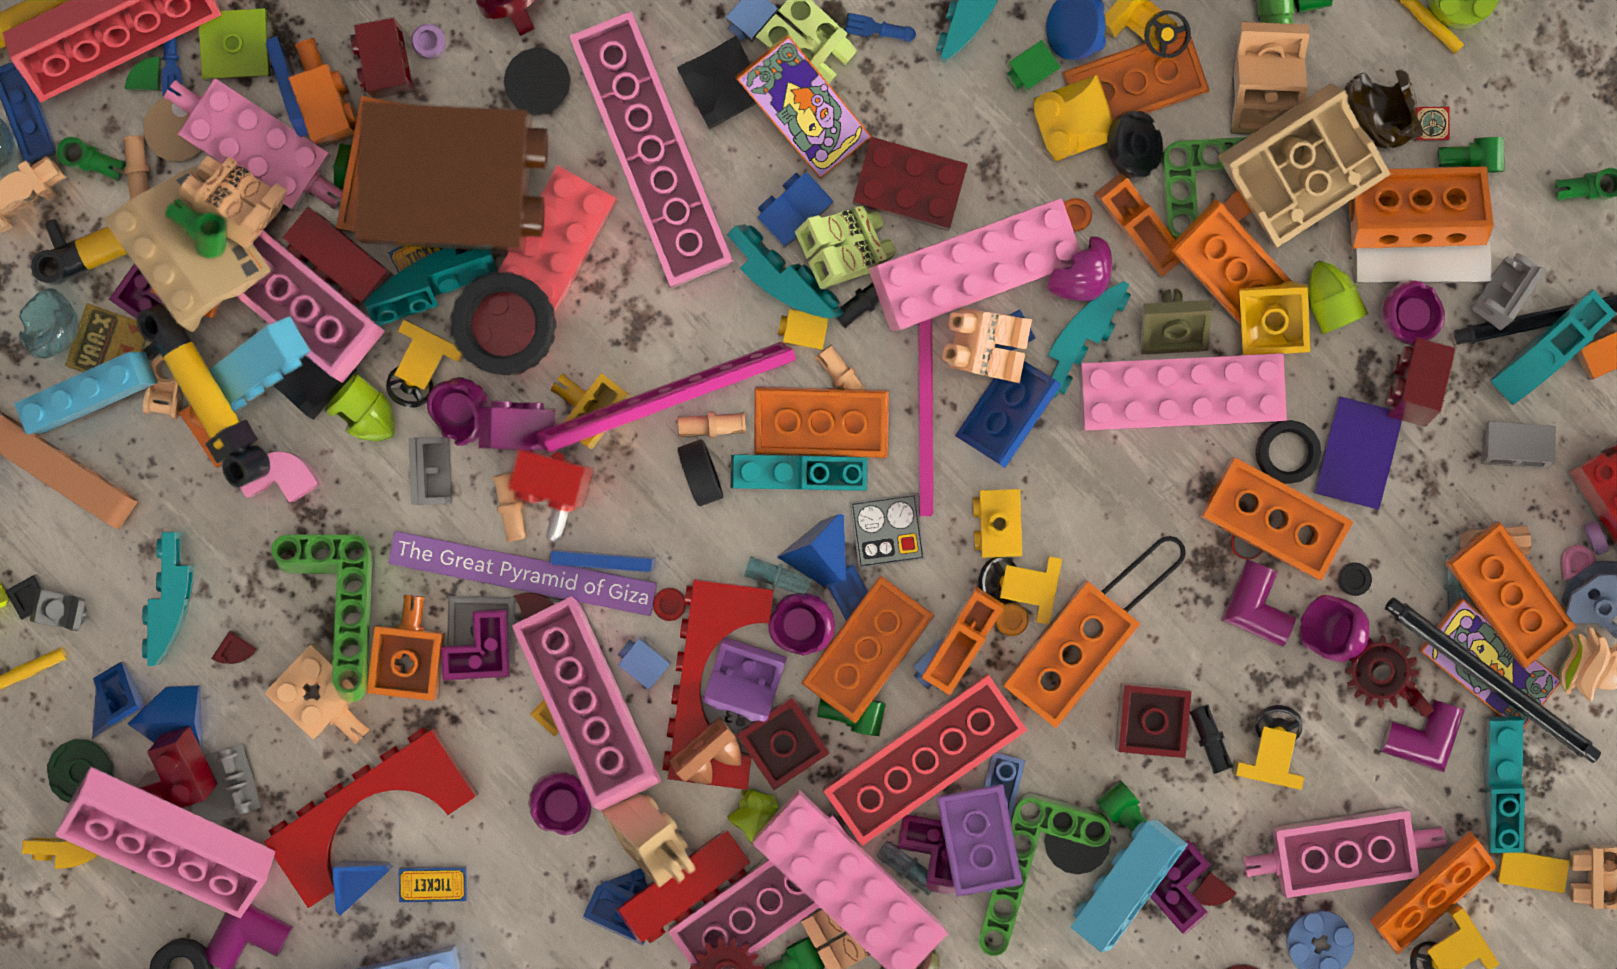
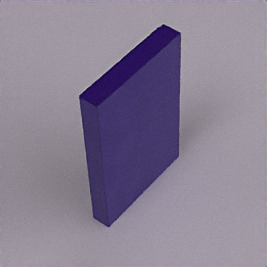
(1357, 453)

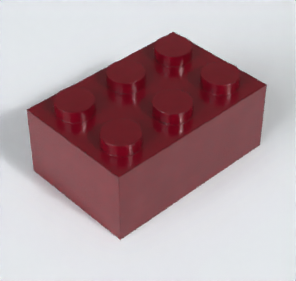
(910, 183)
(335, 256)

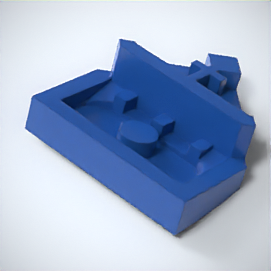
(610, 896)

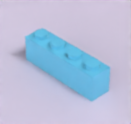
(260, 362)
(86, 393)
(1128, 884)

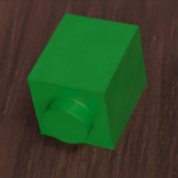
(1032, 67)

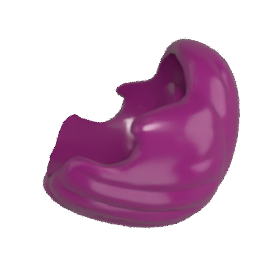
(1087, 276)
(1412, 312)
(456, 409)
(802, 624)
(1334, 628)
(559, 803)

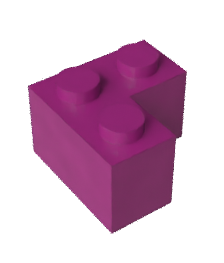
(513, 425)

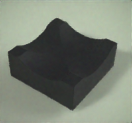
(714, 83)
(310, 387)

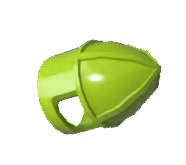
(1333, 297)
(364, 410)

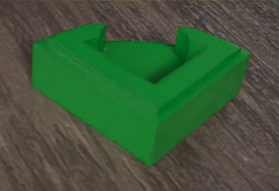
(145, 75)
(341, 165)

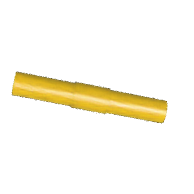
(1433, 24)
(32, 667)

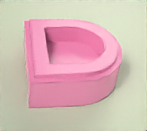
(1574, 560)

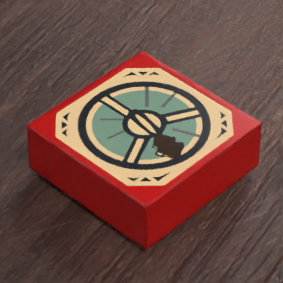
(1434, 123)

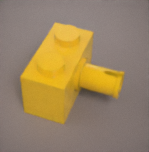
(599, 395)
(998, 523)

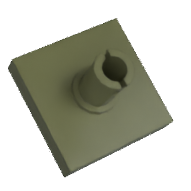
(1175, 325)

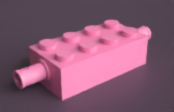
(236, 128)
(1345, 852)

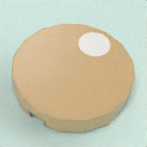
(162, 129)

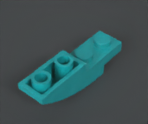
(967, 21)
(417, 285)
(790, 285)
(1089, 324)
(1553, 348)
(798, 472)
(167, 614)
(1504, 784)

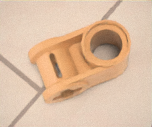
(165, 390)

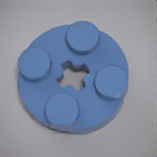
(1313, 926)

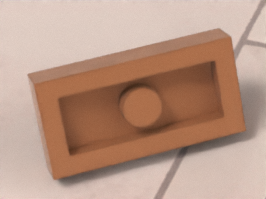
(714, 742)

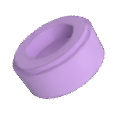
(428, 41)
(1596, 538)

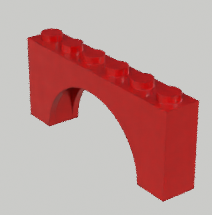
(713, 614)
(306, 843)

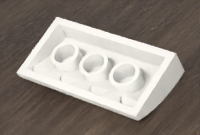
(1423, 264)

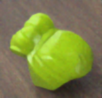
(753, 812)

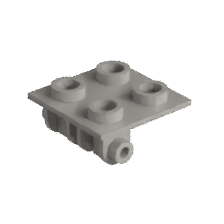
(235, 788)

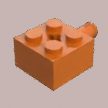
(322, 98)
(393, 643)

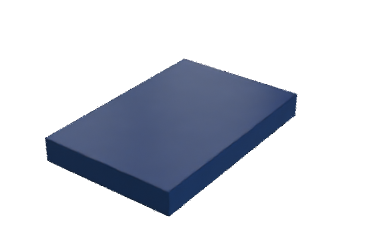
(1007, 414)
(602, 560)

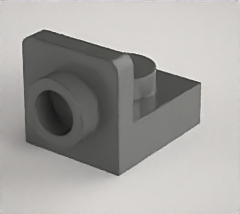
(58, 609)

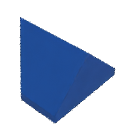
(820, 552)
(115, 698)
(169, 711)
(354, 879)

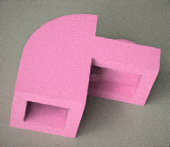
(290, 472)

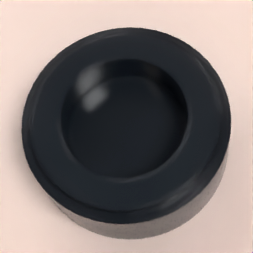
(1354, 579)

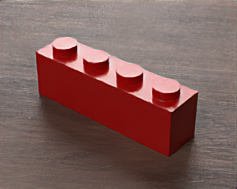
(657, 906)

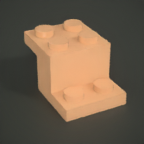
(1268, 73)

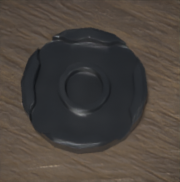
(537, 81)
(1134, 144)
(1075, 856)

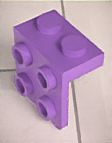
(744, 680)

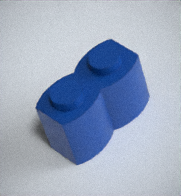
(792, 208)

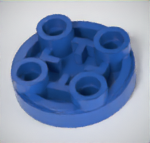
(1076, 28)

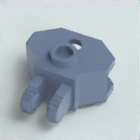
(1595, 599)

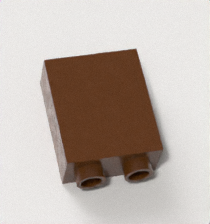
(448, 177)

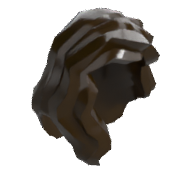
(1385, 111)

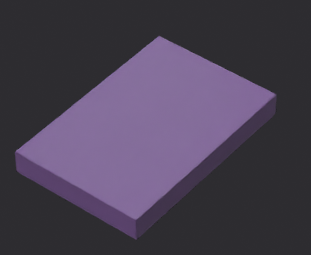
(979, 840)

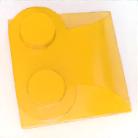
(1073, 118)
(1275, 319)

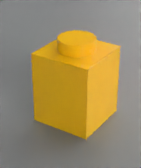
(803, 329)

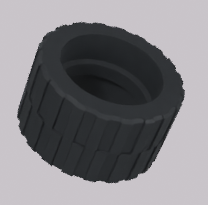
(463, 313)

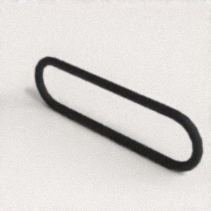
(1139, 560)

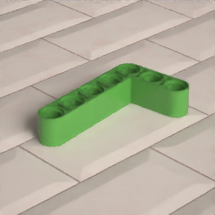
(1187, 175)
(346, 601)
(1031, 828)

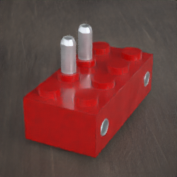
(552, 479)

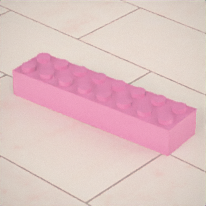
(651, 149)

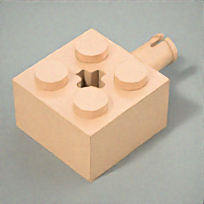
(315, 714)

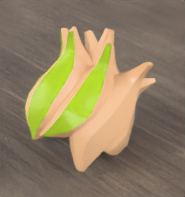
(1589, 665)

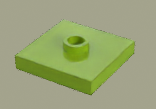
(235, 45)

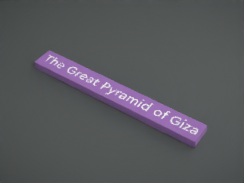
(522, 573)

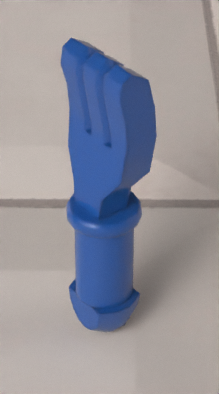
(866, 27)
(171, 71)

